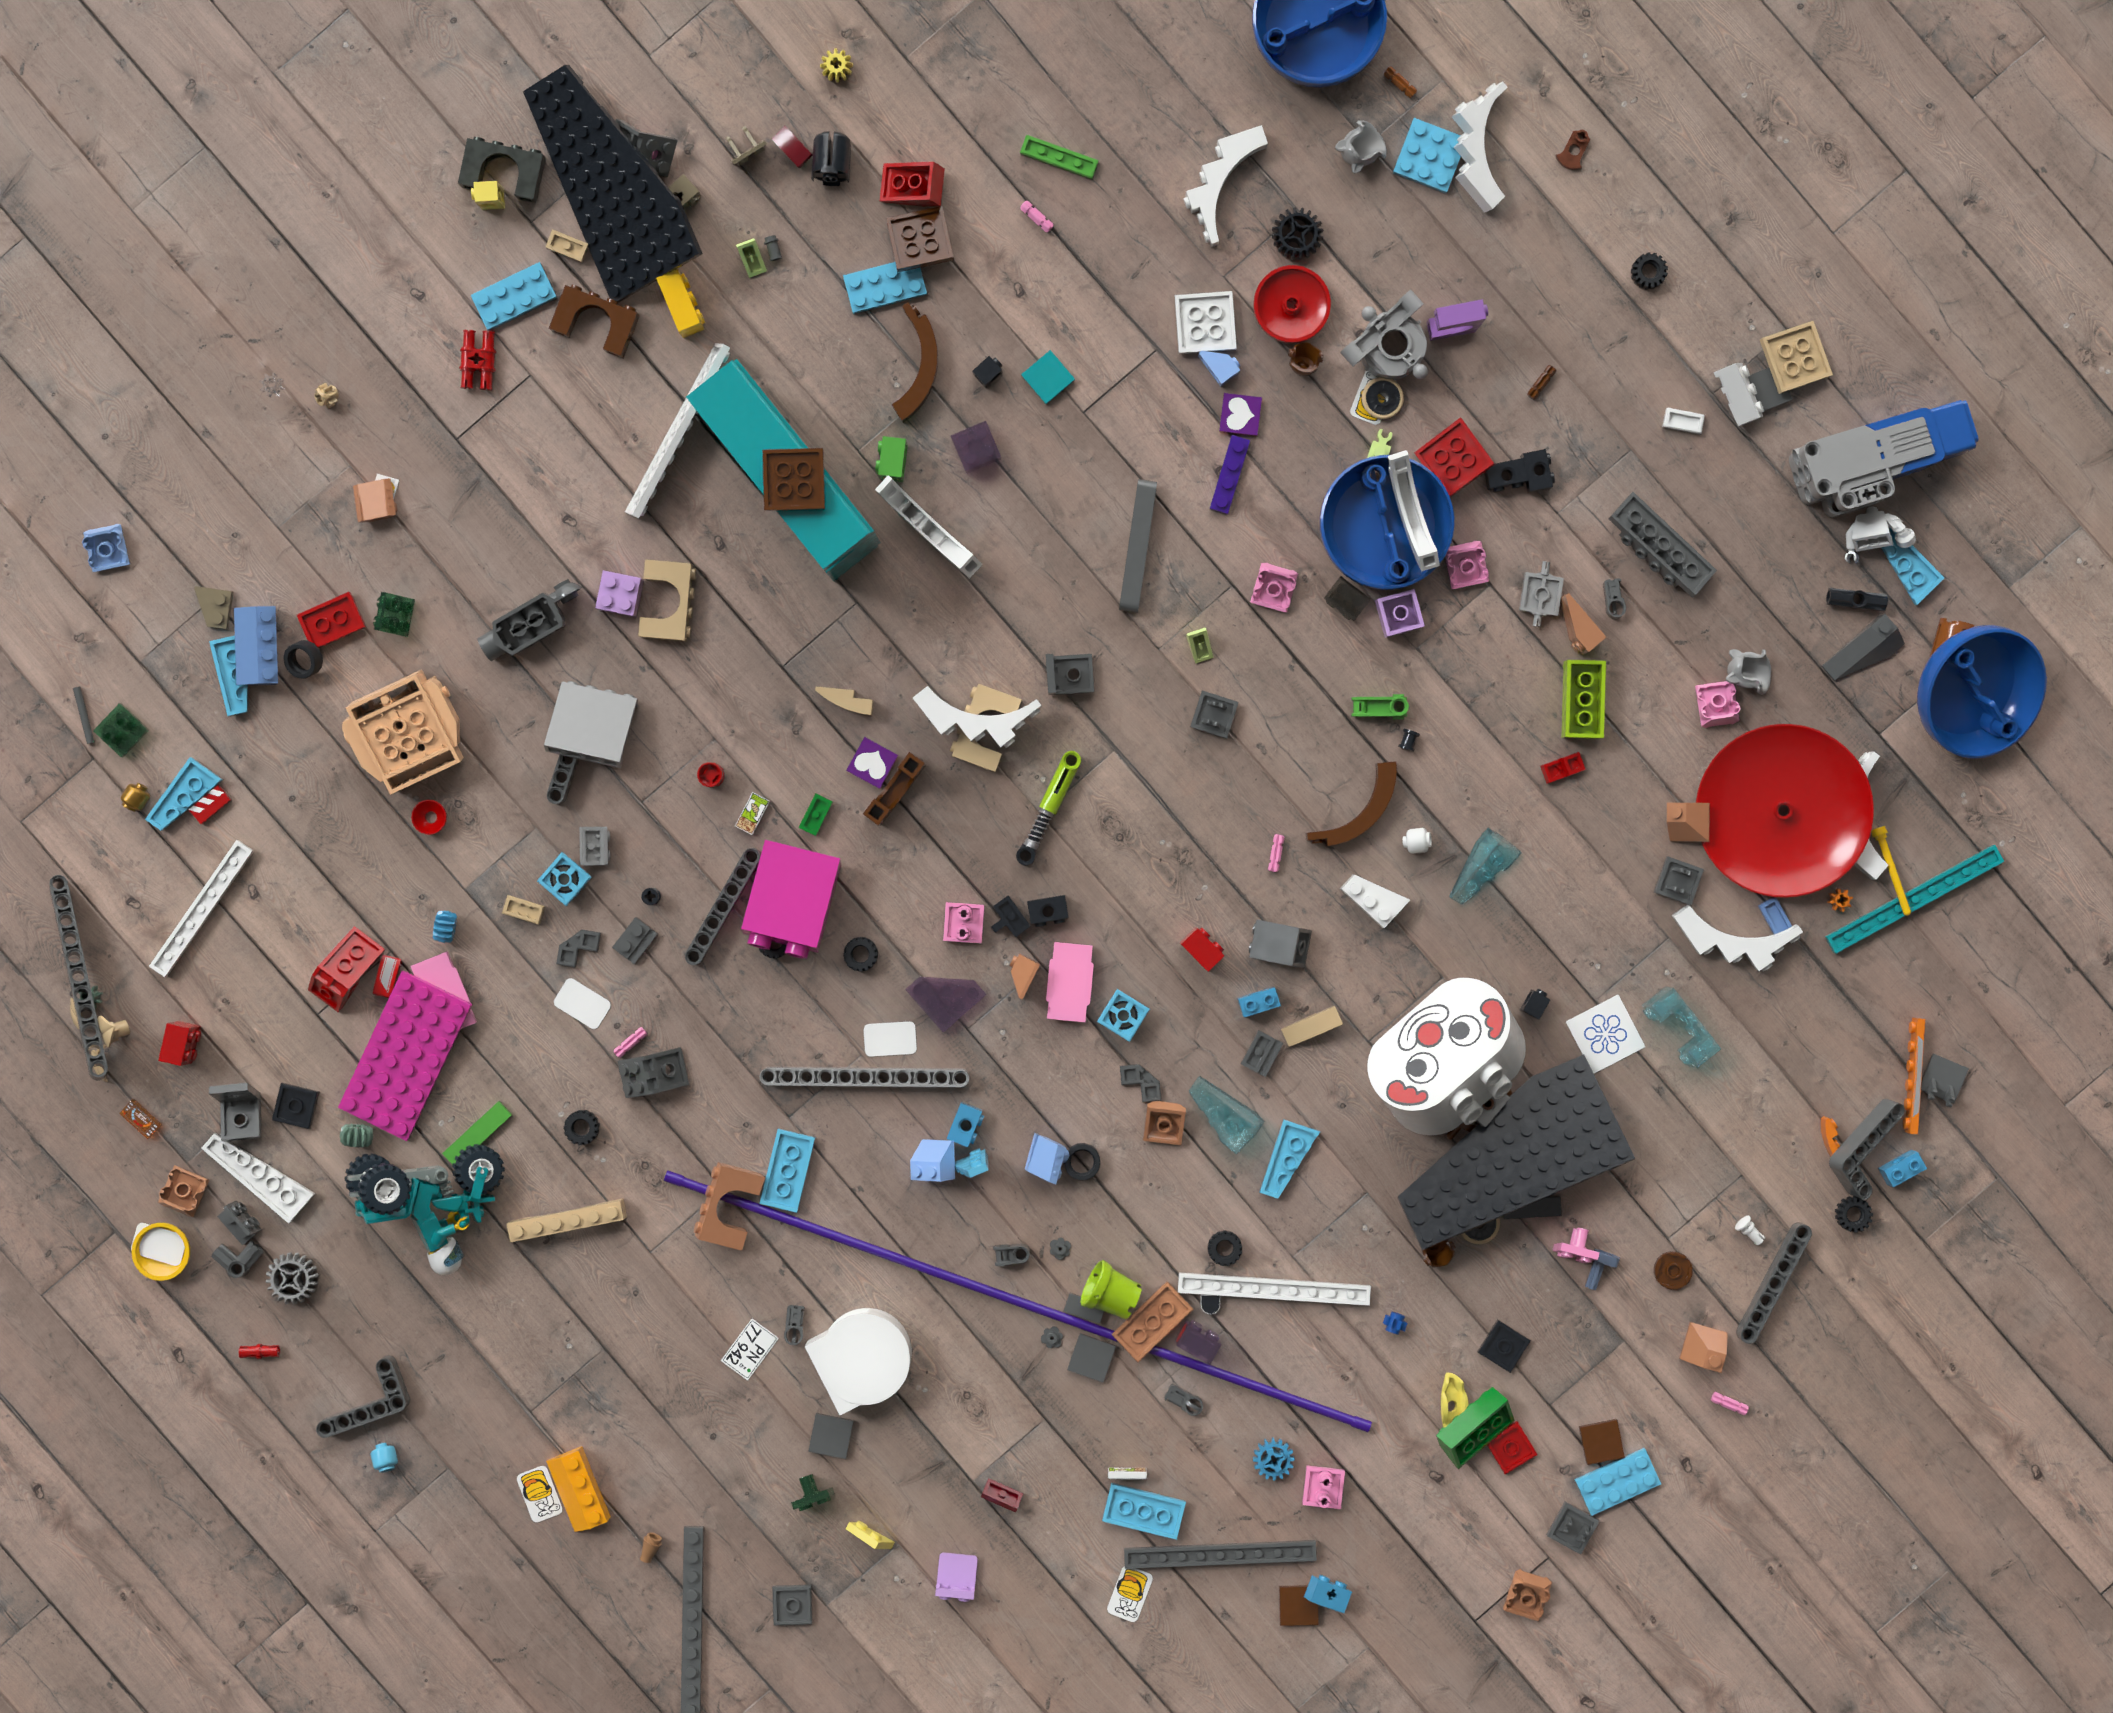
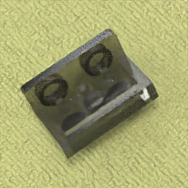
(1346, 599)

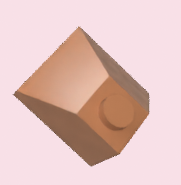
(1688, 821)
(1023, 972)
(1705, 1347)

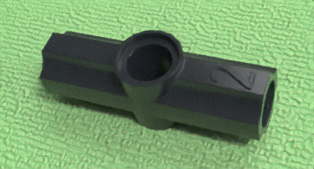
(1869, 600)

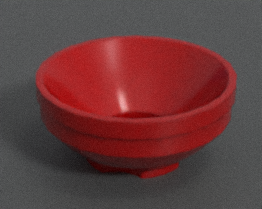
(419, 817)

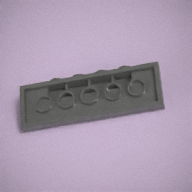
(1661, 546)

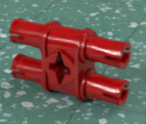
(469, 353)

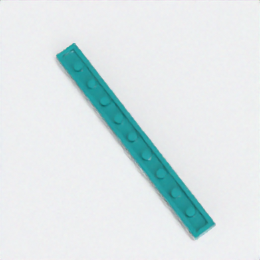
(1916, 898)

